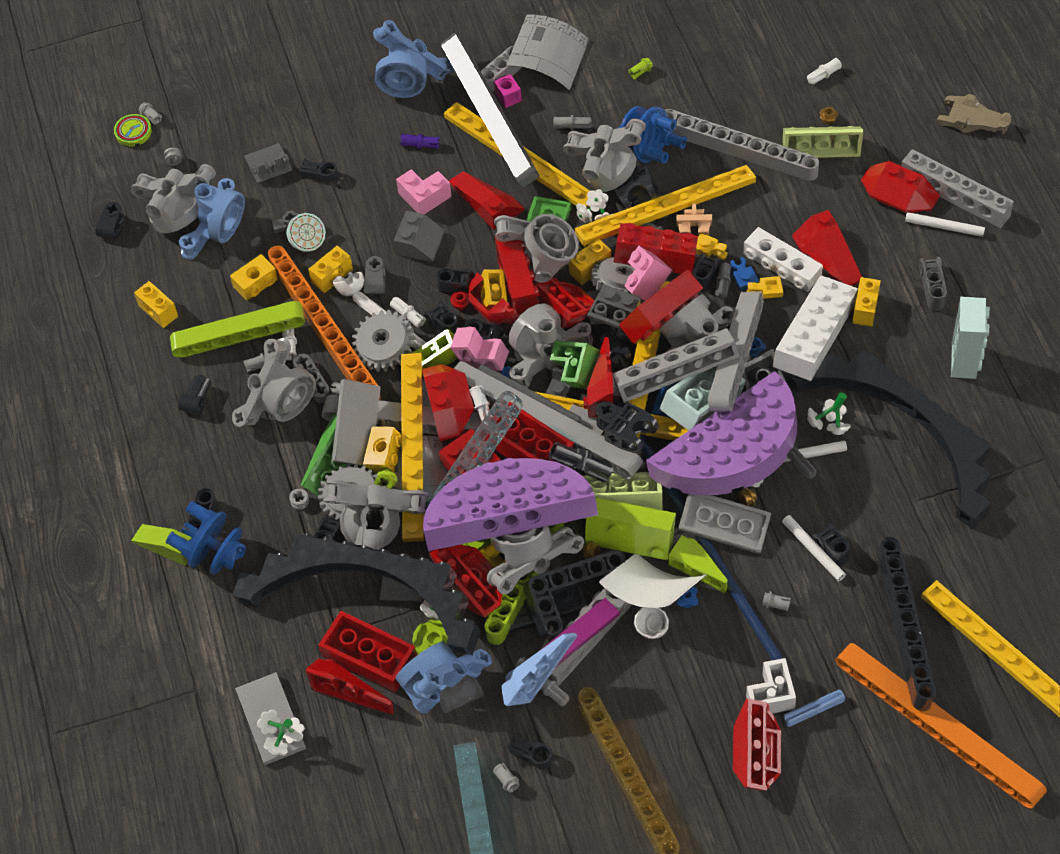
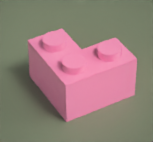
(423, 194)
(648, 274)
(475, 351)

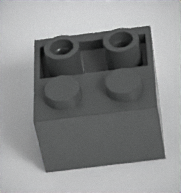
(613, 306)

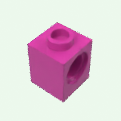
(507, 90)

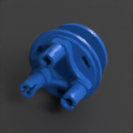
(656, 134)
(206, 538)

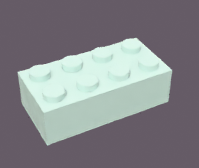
(969, 337)
(689, 399)

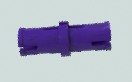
(420, 141)

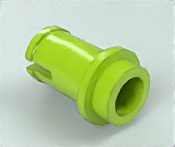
(640, 68)

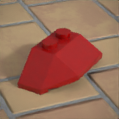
(899, 187)
(566, 299)
(448, 399)
(471, 577)
(756, 746)

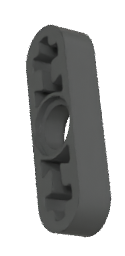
(311, 368)

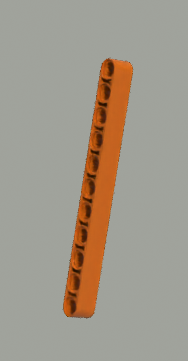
(318, 317)
(943, 727)

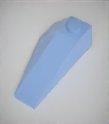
(528, 678)

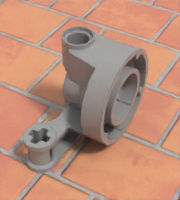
(607, 153)
(173, 197)
(548, 239)
(695, 322)
(534, 338)
(277, 388)
(387, 502)
(529, 552)

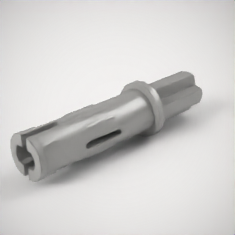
(550, 688)

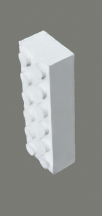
(815, 328)

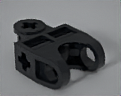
(638, 185)
(624, 425)

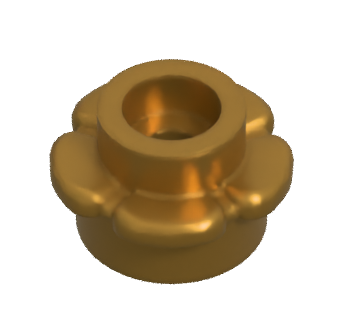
(828, 115)
(747, 497)
(591, 550)

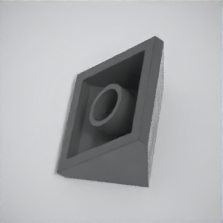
(759, 368)

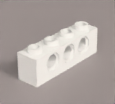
(794, 265)

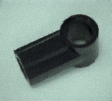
(193, 399)

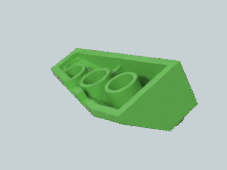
(322, 460)

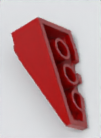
(485, 199)
(824, 243)
(601, 382)
(336, 681)

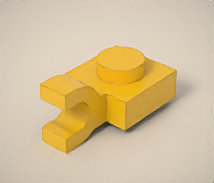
(710, 246)
(770, 287)

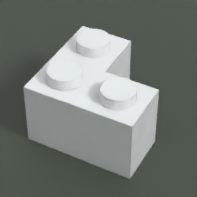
(777, 687)

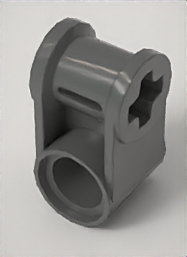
(374, 276)

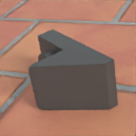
(556, 386)

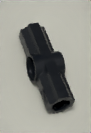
(619, 355)
(580, 461)

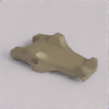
(970, 115)

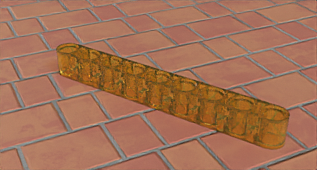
(627, 764)

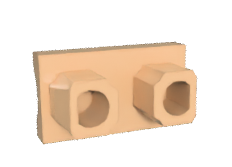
(694, 217)

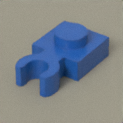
(742, 274)

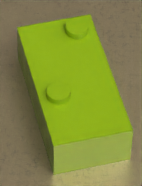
(631, 529)

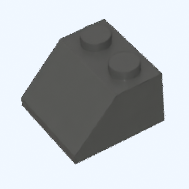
(418, 237)

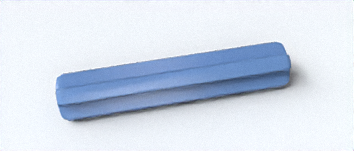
(814, 708)

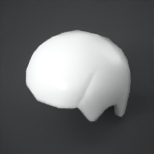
(349, 285)
(651, 622)

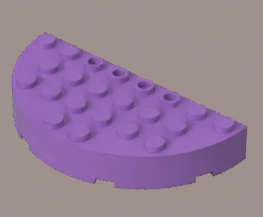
(732, 445)
(506, 500)

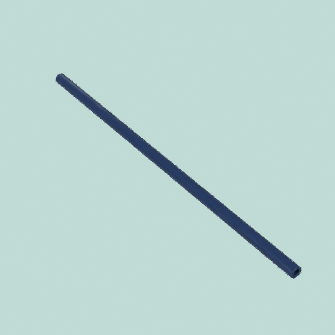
(732, 586)

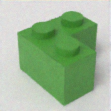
(577, 361)

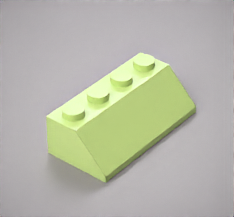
(825, 141)
(638, 491)

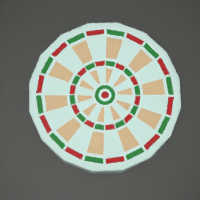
(306, 232)

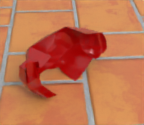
(500, 313)

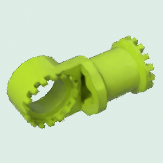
(386, 478)

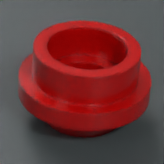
(460, 304)

